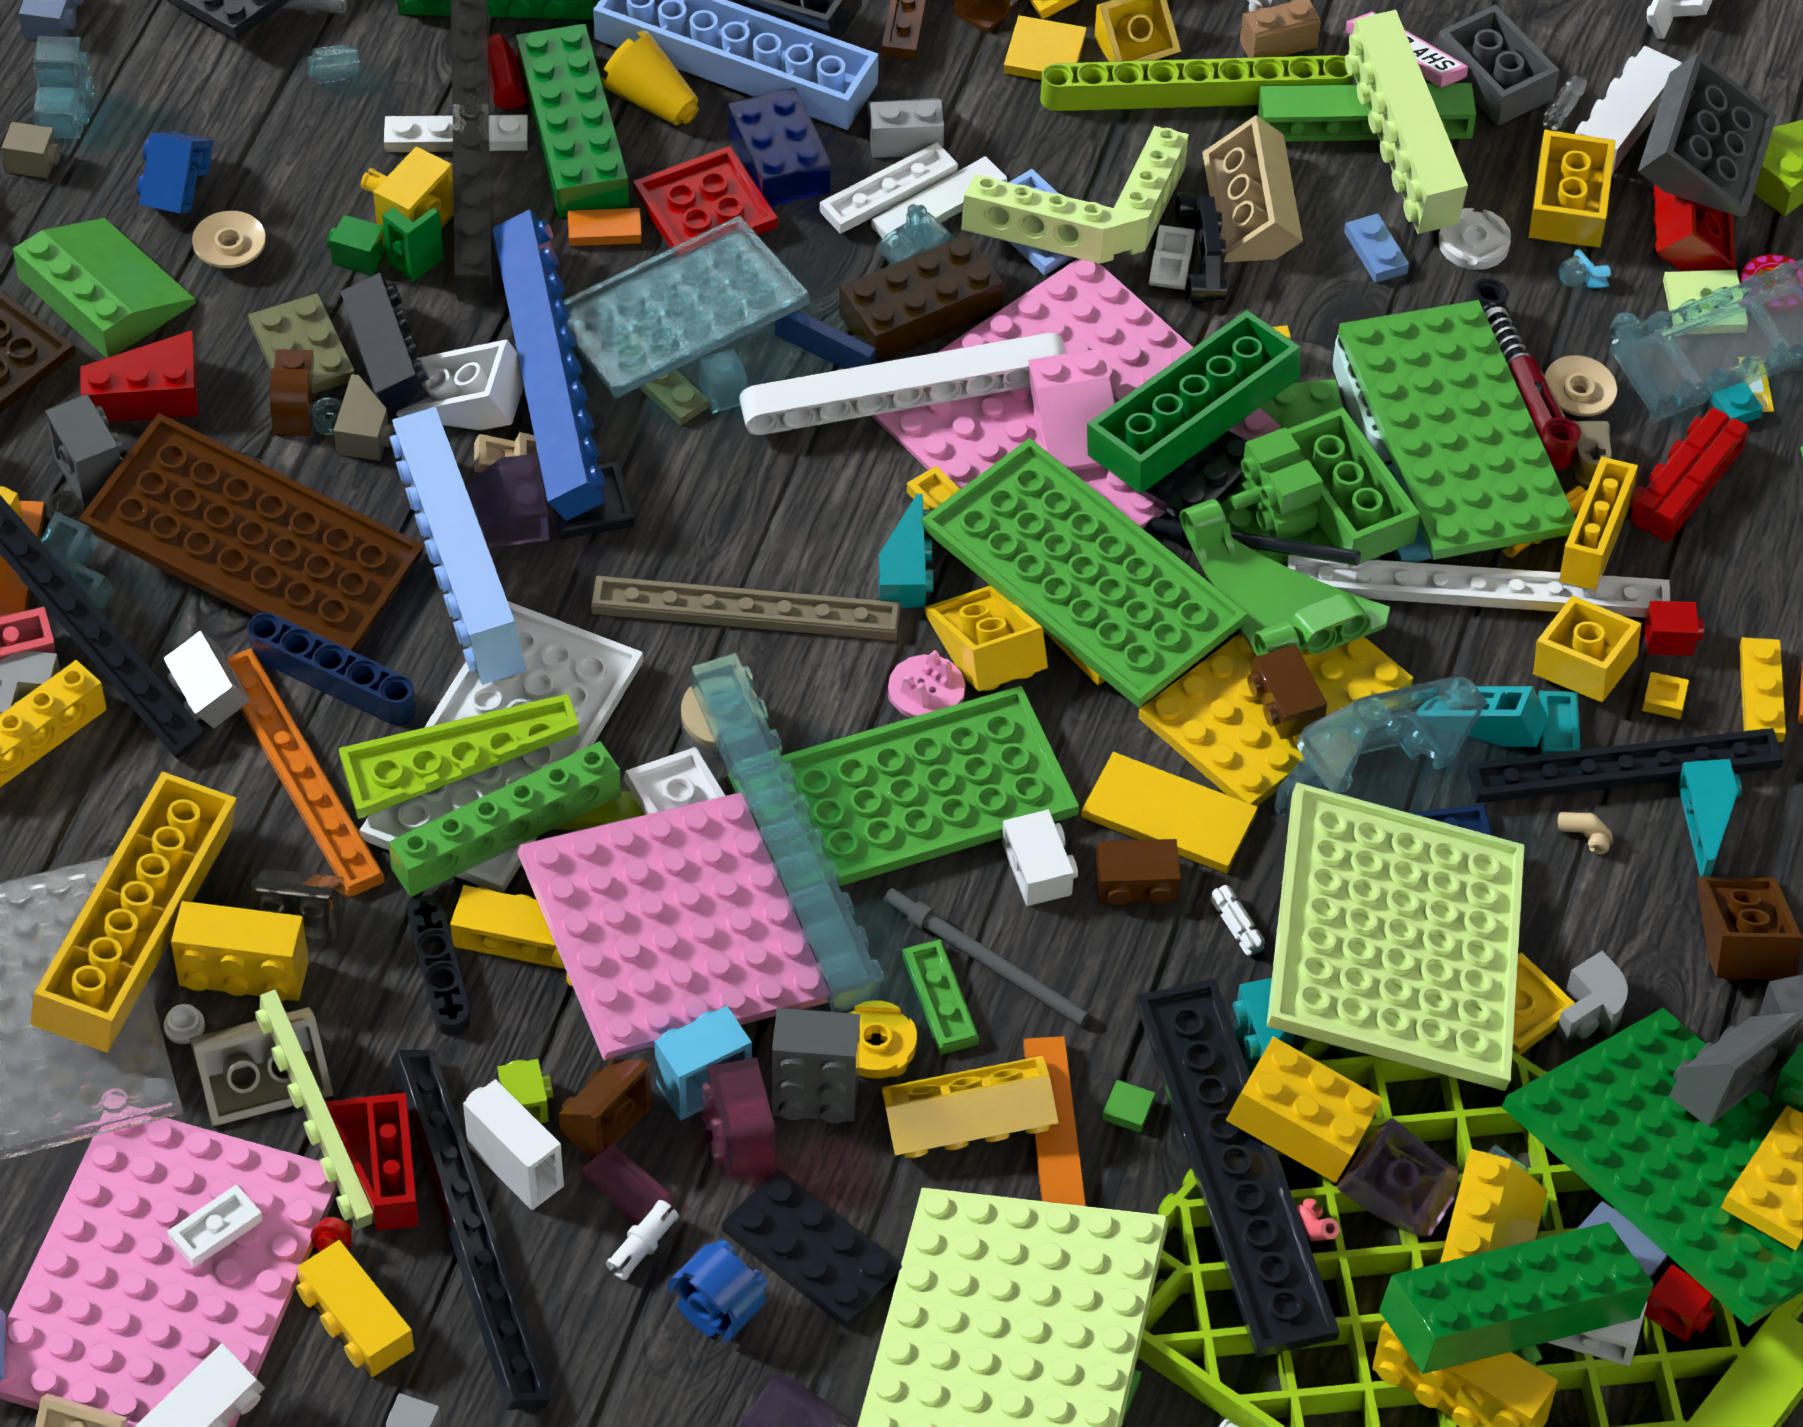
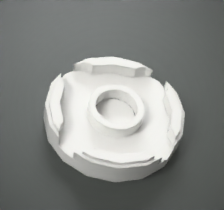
(1477, 240)

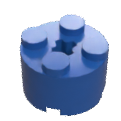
(718, 1290)

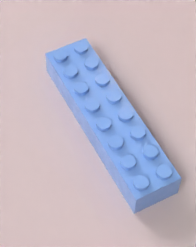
(748, 51)
(457, 547)

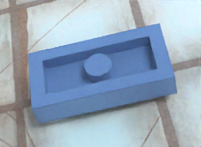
(1376, 248)

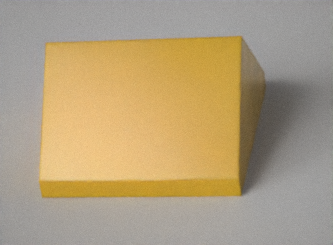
(1135, 30)

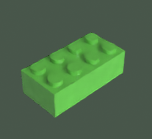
(1359, 497)

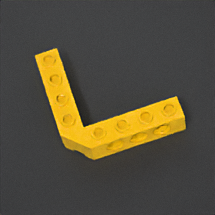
(48, 718)

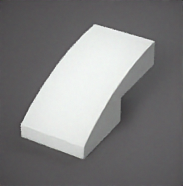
(1172, 257)

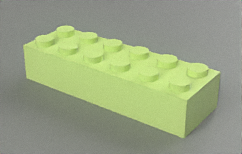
(1406, 122)

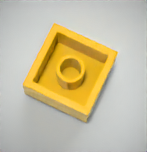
(1587, 648)

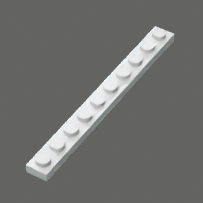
(1480, 585)

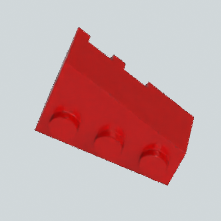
(380, 1149)

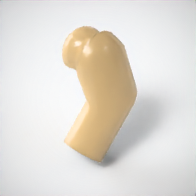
(1592, 828)

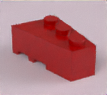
(145, 381)

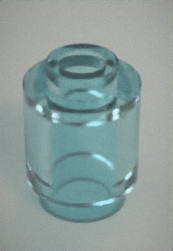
(333, 63)

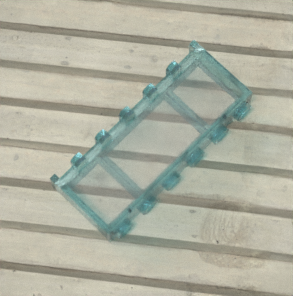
(1715, 341)

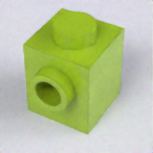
(528, 1086)

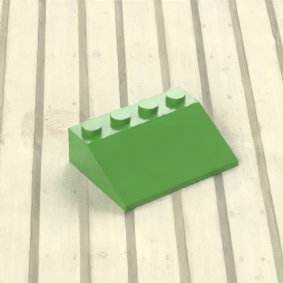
(100, 283)

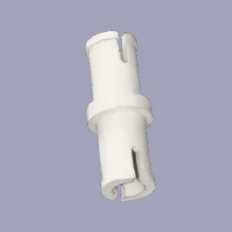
(642, 1240)

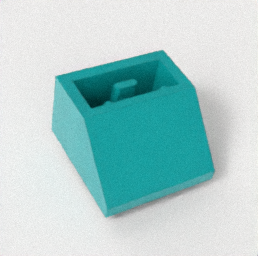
(1251, 1022)

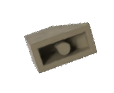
(362, 423)

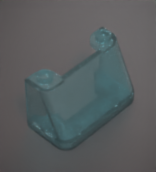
(1419, 718)

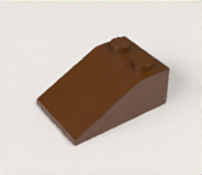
(1748, 928)

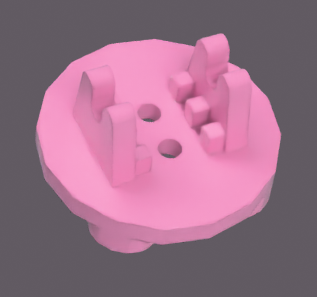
(932, 674)

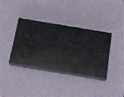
(812, 1248)

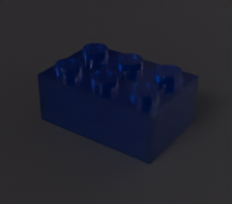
(779, 146)

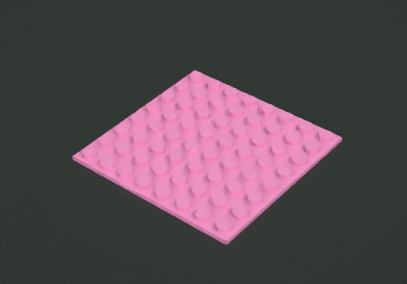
(1089, 313)

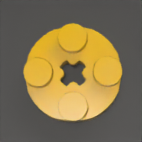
(894, 1028)

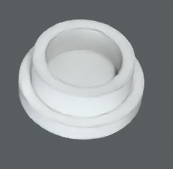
(183, 1023)

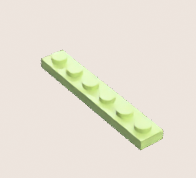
(320, 1125)

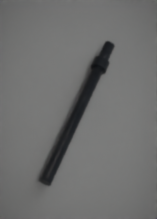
(1266, 543)

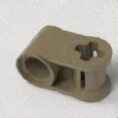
(1591, 446)

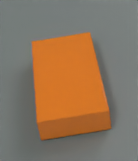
(604, 227)

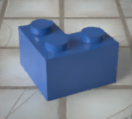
(172, 170)

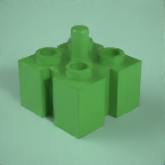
(1279, 485)

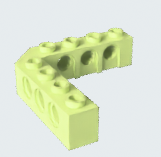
(1079, 226)

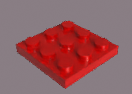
(703, 196)

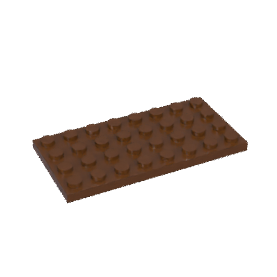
(250, 534)

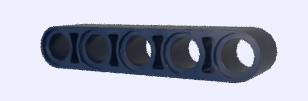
(332, 668)

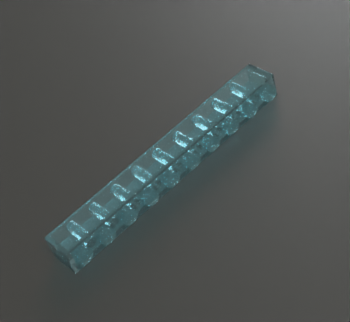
(784, 827)

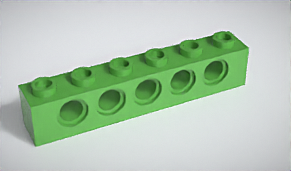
(505, 819)

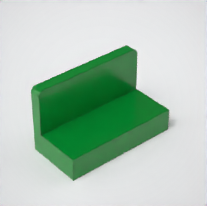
(415, 245)

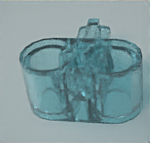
(917, 235)

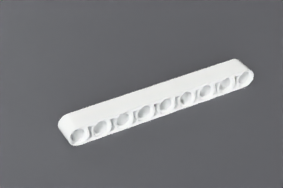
(894, 384)

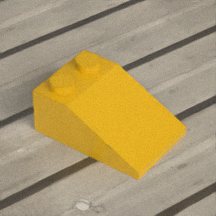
(988, 638)

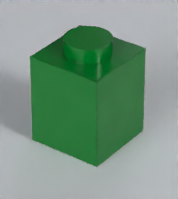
(357, 245)

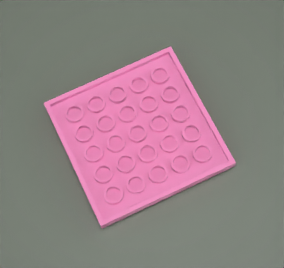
(671, 922)

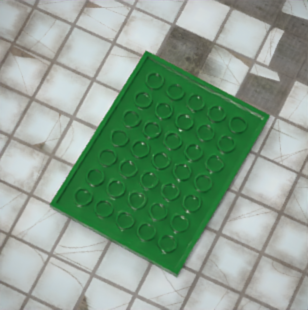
(1660, 1163)

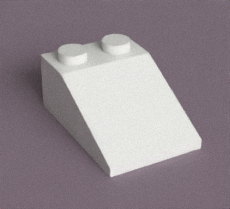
(473, 386)

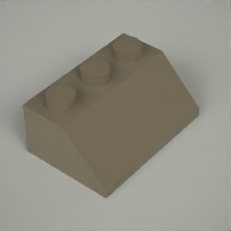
(240, 1071)

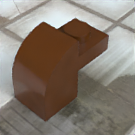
(292, 392)

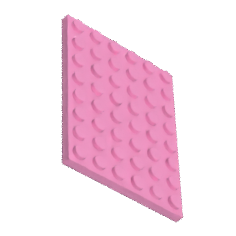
(114, 1304)

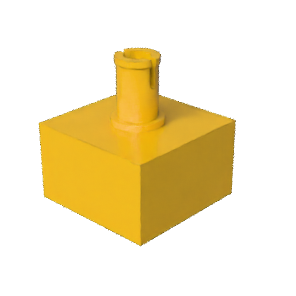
(413, 187)

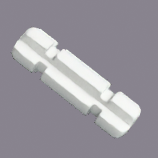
(1238, 920)

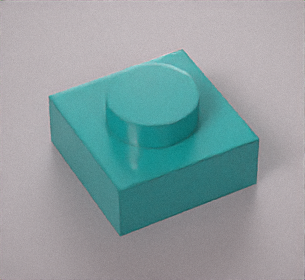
(1738, 403)

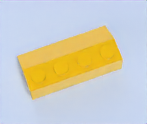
(970, 1106)
(1494, 1207)

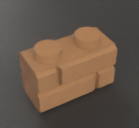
(1280, 29)

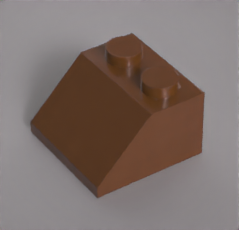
(607, 1105)

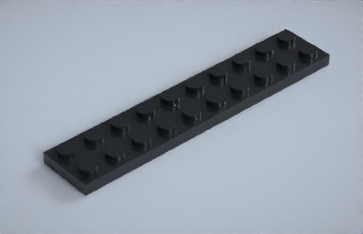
(1236, 1172)

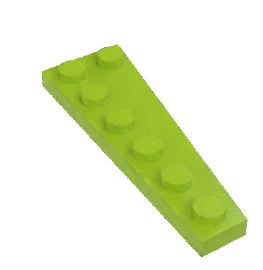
(428, 758)

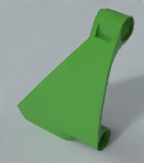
(1280, 602)

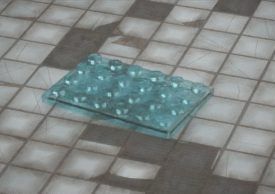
(681, 306)

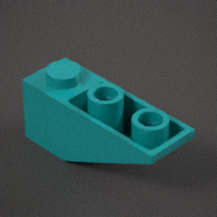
(903, 560)

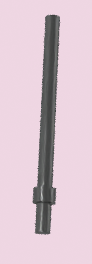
(923, 917)

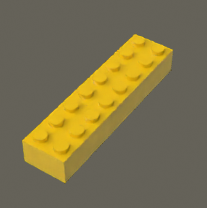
(132, 912)

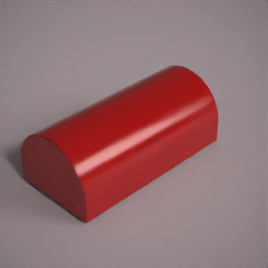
(505, 75)

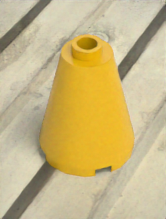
(650, 80)

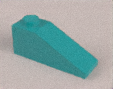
(1510, 717)
(1708, 798)

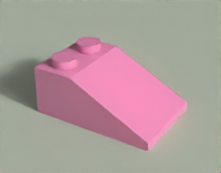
(1066, 396)

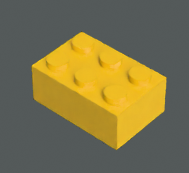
(1572, 188)
(239, 950)
(1304, 1109)

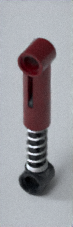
(1556, 432)

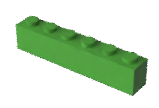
(1338, 115)

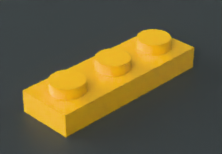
(1762, 685)

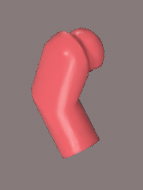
(1314, 1228)

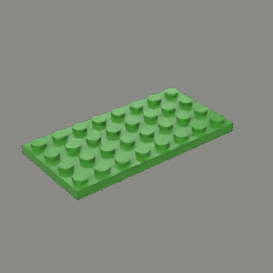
(1456, 429)
(1084, 572)
(930, 784)

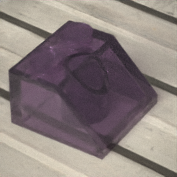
(510, 501)

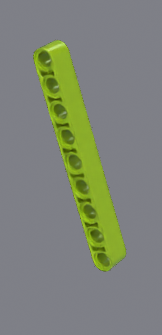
(1181, 81)

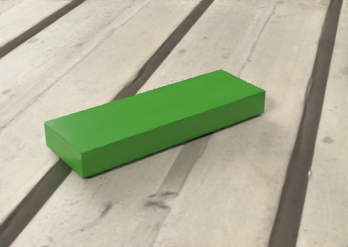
(940, 997)

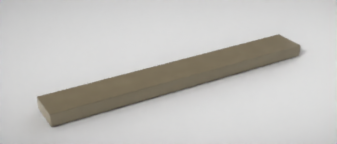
(746, 608)

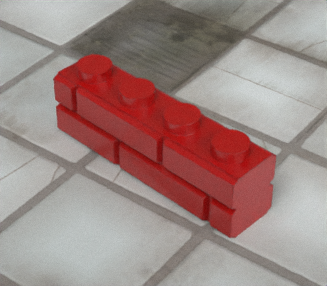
(1688, 474)

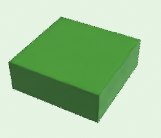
(1128, 1106)

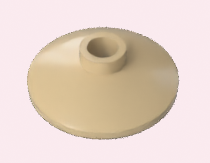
(229, 239)
(1581, 385)

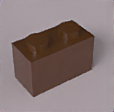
(1286, 691)
(1137, 871)

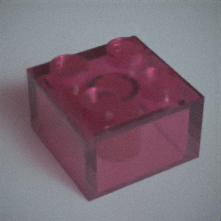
(739, 1118)

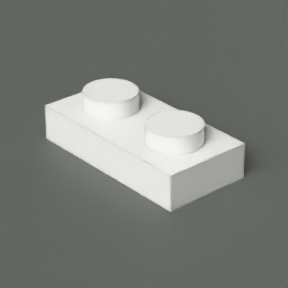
(215, 1226)

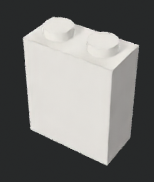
(513, 1144)

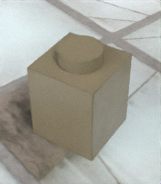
(30, 150)

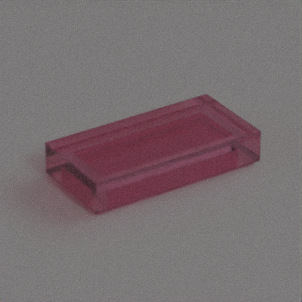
(625, 1183)

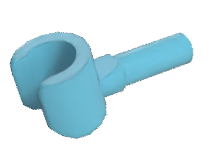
(1597, 274)

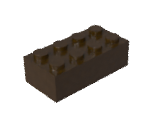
(921, 298)

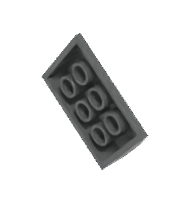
(1707, 138)

